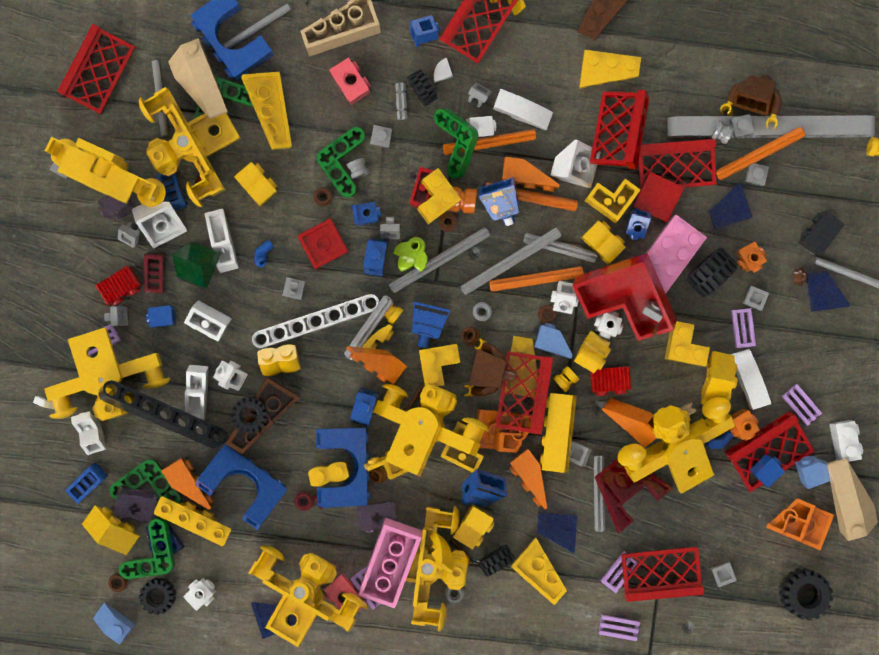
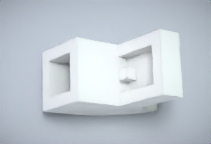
(90, 432)

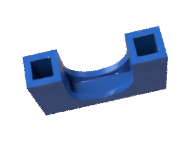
(238, 61)
(228, 463)
(355, 490)

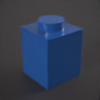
(161, 316)
(767, 470)

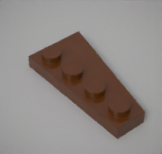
(599, 16)

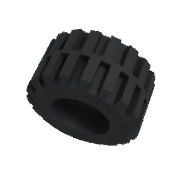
(712, 272)
(816, 605)

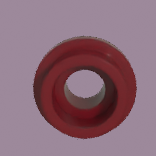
(303, 507)

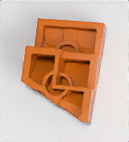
(502, 439)
(803, 523)

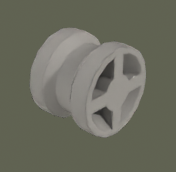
(722, 132)
(358, 168)

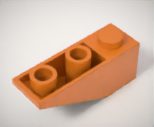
(527, 175)
(378, 360)
(632, 419)
(530, 472)
(183, 479)

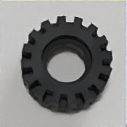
(422, 87)
(249, 426)
(496, 560)
(168, 591)

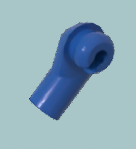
(260, 254)
(719, 443)

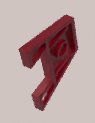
(619, 488)

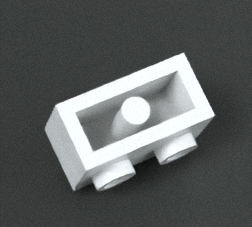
(207, 320)
(846, 440)

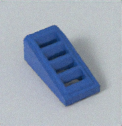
(178, 200)
(95, 474)

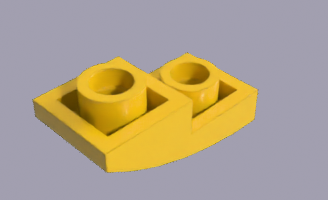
(381, 335)
(442, 553)

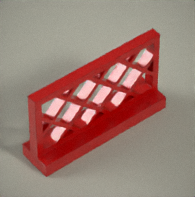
(458, 19)
(80, 62)
(635, 133)
(680, 147)
(540, 397)
(765, 436)
(666, 590)

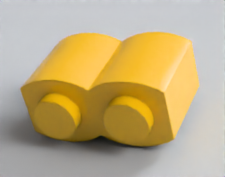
(256, 184)
(603, 241)
(592, 352)
(278, 360)
(334, 472)

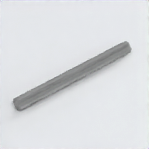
(440, 259)
(511, 261)

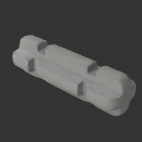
(401, 101)

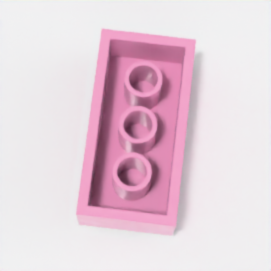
(674, 250)
(390, 562)

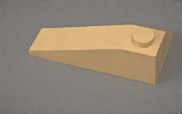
(195, 75)
(852, 503)

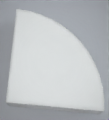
(442, 71)
(41, 401)

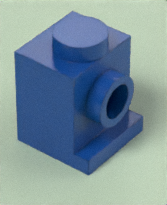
(424, 30)
(637, 217)
(360, 219)

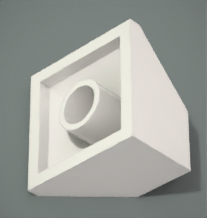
(574, 165)
(158, 223)

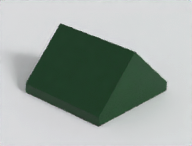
(195, 263)

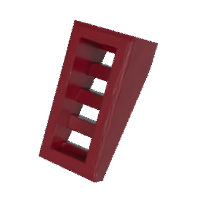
(147, 264)

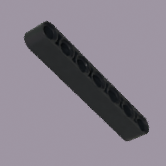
(154, 416)

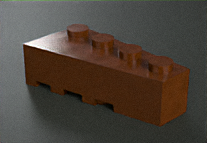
(276, 400)

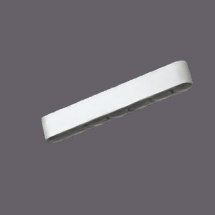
(307, 321)

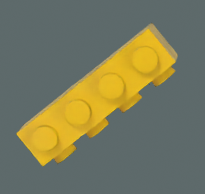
(558, 432)

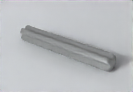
(564, 248)
(370, 324)
(599, 503)

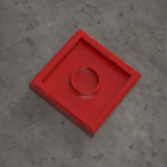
(658, 196)
(322, 243)

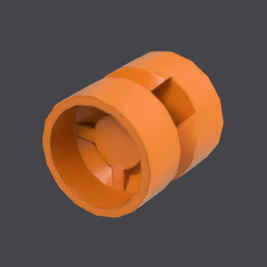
(467, 202)

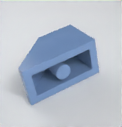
(552, 341)
(812, 471)
(113, 623)

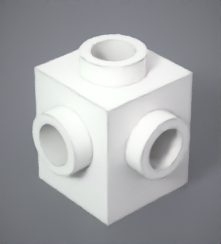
(564, 301)
(601, 323)
(230, 375)
(197, 599)

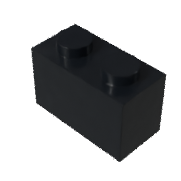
(821, 233)

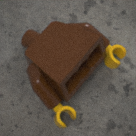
(757, 96)
(488, 371)

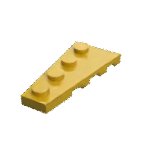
(268, 101)

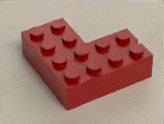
(626, 287)

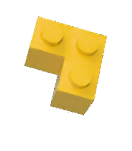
(442, 197)
(612, 204)
(680, 347)
(433, 359)
(720, 376)
(459, 457)
(473, 526)
(109, 530)

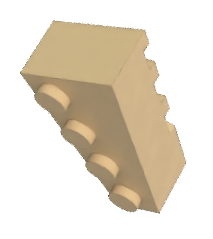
(341, 27)

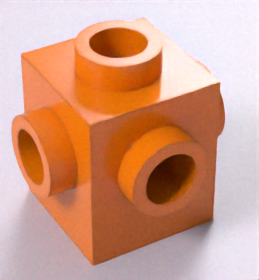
(758, 257)
(745, 424)

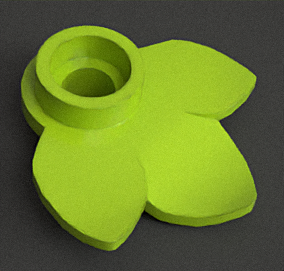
(411, 256)

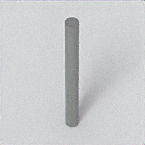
(257, 26)
(158, 86)
(847, 272)

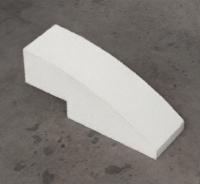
(522, 109)
(221, 240)
(751, 380)
(196, 391)

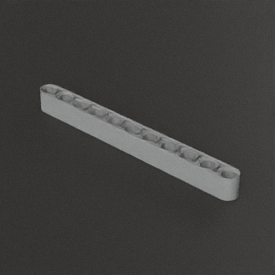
(813, 126)

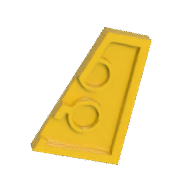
(607, 67)
(524, 346)
(539, 572)

